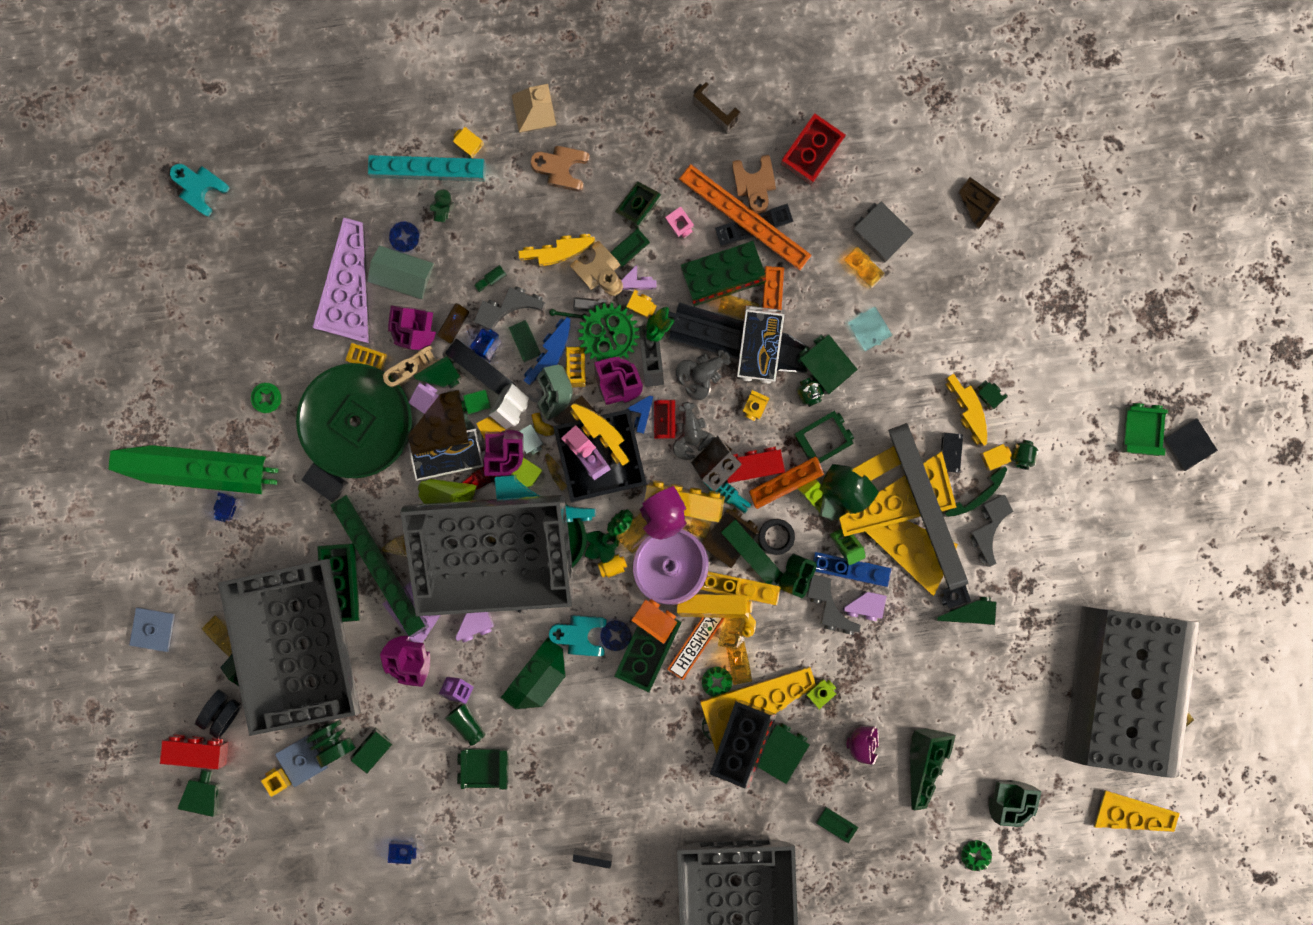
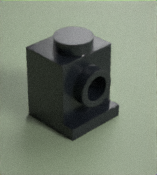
(946, 599)

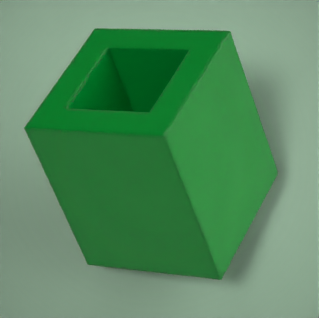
(476, 402)

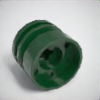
(329, 743)

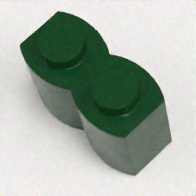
(797, 575)

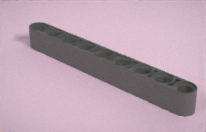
(928, 506)

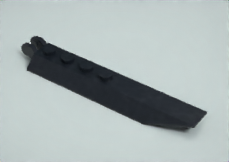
(720, 332)

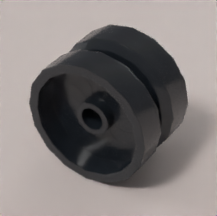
(218, 714)

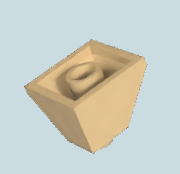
(533, 108)

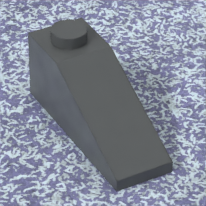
(651, 360)

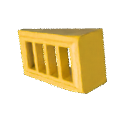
(381, 362)
(576, 382)

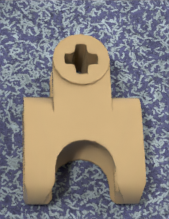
(600, 271)
(402, 369)

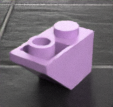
(423, 397)
(867, 604)
(473, 624)

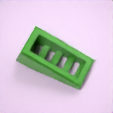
(856, 550)

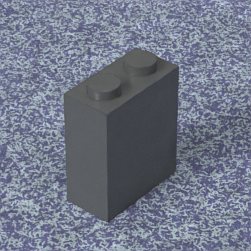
(882, 231)

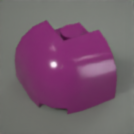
(411, 327)
(617, 380)
(503, 452)
(664, 514)
(406, 661)

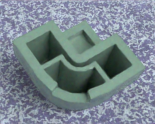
(556, 390)

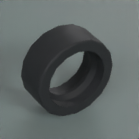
(790, 541)

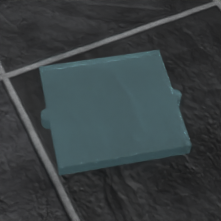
(870, 329)

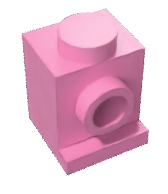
(680, 216)
(578, 442)

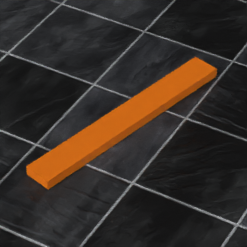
(745, 217)

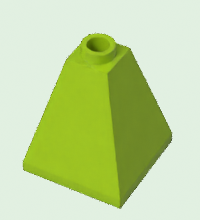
(445, 491)

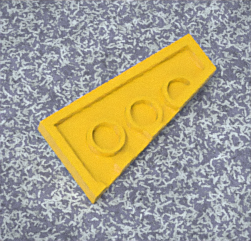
(1128, 813)

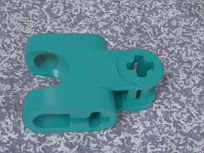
(197, 185)
(576, 635)

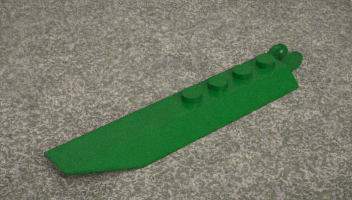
(192, 468)

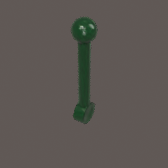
(552, 312)

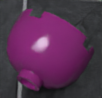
(863, 744)

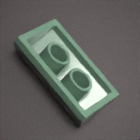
(400, 272)

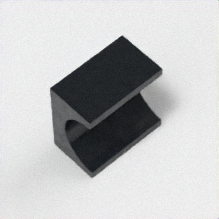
(619, 478)

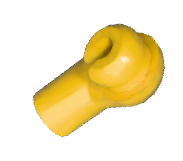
(541, 427)
(749, 627)

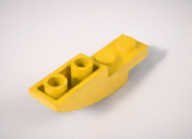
(566, 249)
(973, 416)
(595, 425)
(733, 585)

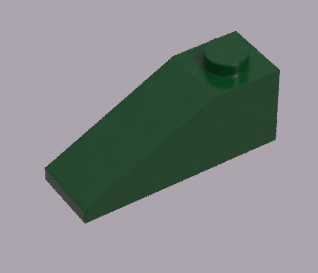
(976, 612)

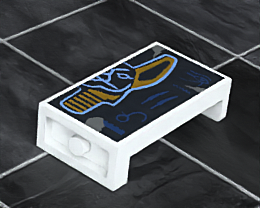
(760, 344)
(449, 459)

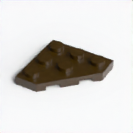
(440, 426)

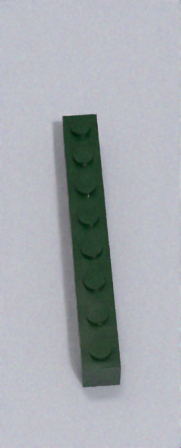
(379, 565)

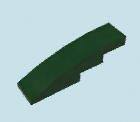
(752, 553)

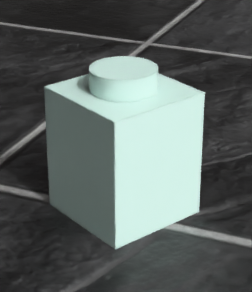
(532, 441)

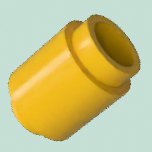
(612, 567)

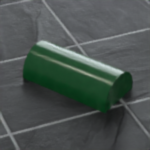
(344, 573)

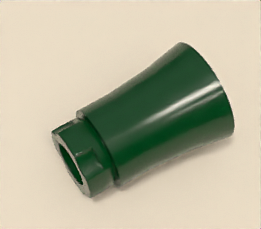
(465, 724)

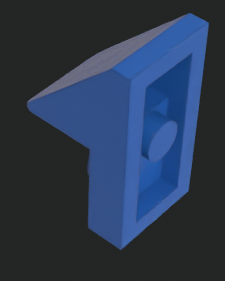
(642, 407)

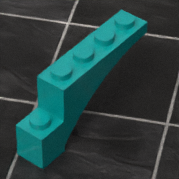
(511, 487)

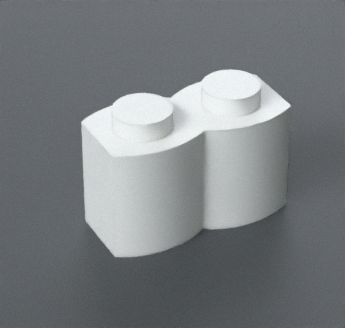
(509, 406)

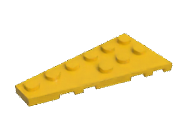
(897, 503)
(911, 550)
(769, 694)

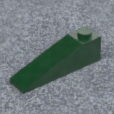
(927, 755)

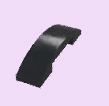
(734, 233)
(477, 366)

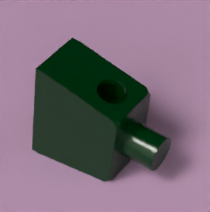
(201, 795)

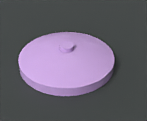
(671, 568)

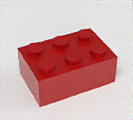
(813, 149)
(758, 465)
(194, 752)

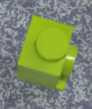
(814, 694)

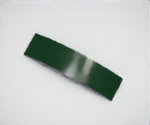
(995, 480)

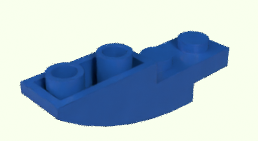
(555, 345)
(858, 571)

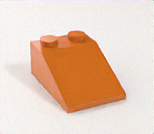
(655, 620)

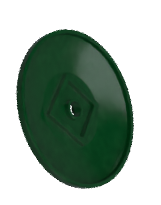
(326, 415)

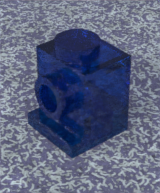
(482, 339)
(225, 507)
(395, 855)

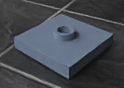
(152, 629)
(299, 761)

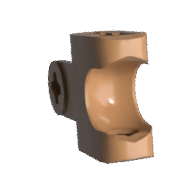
(558, 166)
(755, 184)

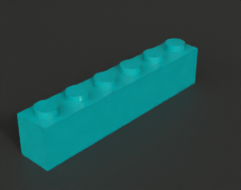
(426, 168)

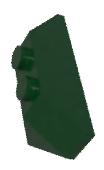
(537, 678)

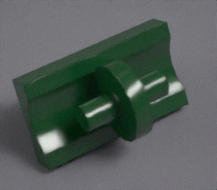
(441, 205)

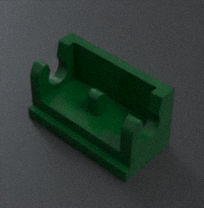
(371, 750)

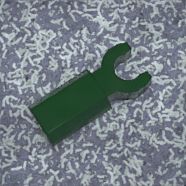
(491, 278)

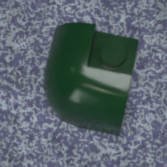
(848, 488)
(1014, 803)

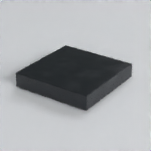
(1190, 444)
(592, 858)

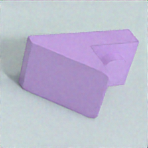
(631, 283)
(594, 464)

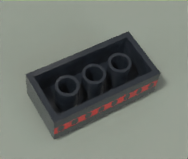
(743, 744)

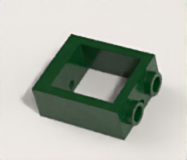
(807, 449)

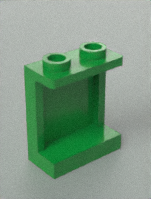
(1144, 430)

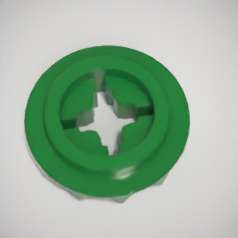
(256, 397)
(620, 522)
(716, 672)
(973, 847)

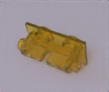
(735, 306)

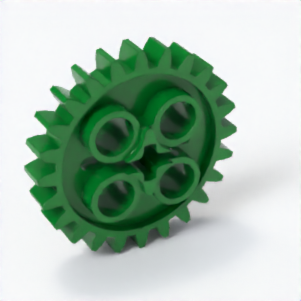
(624, 326)

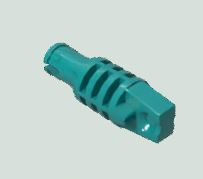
(732, 496)

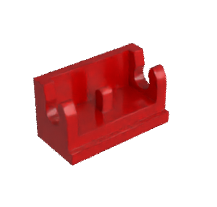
(664, 419)

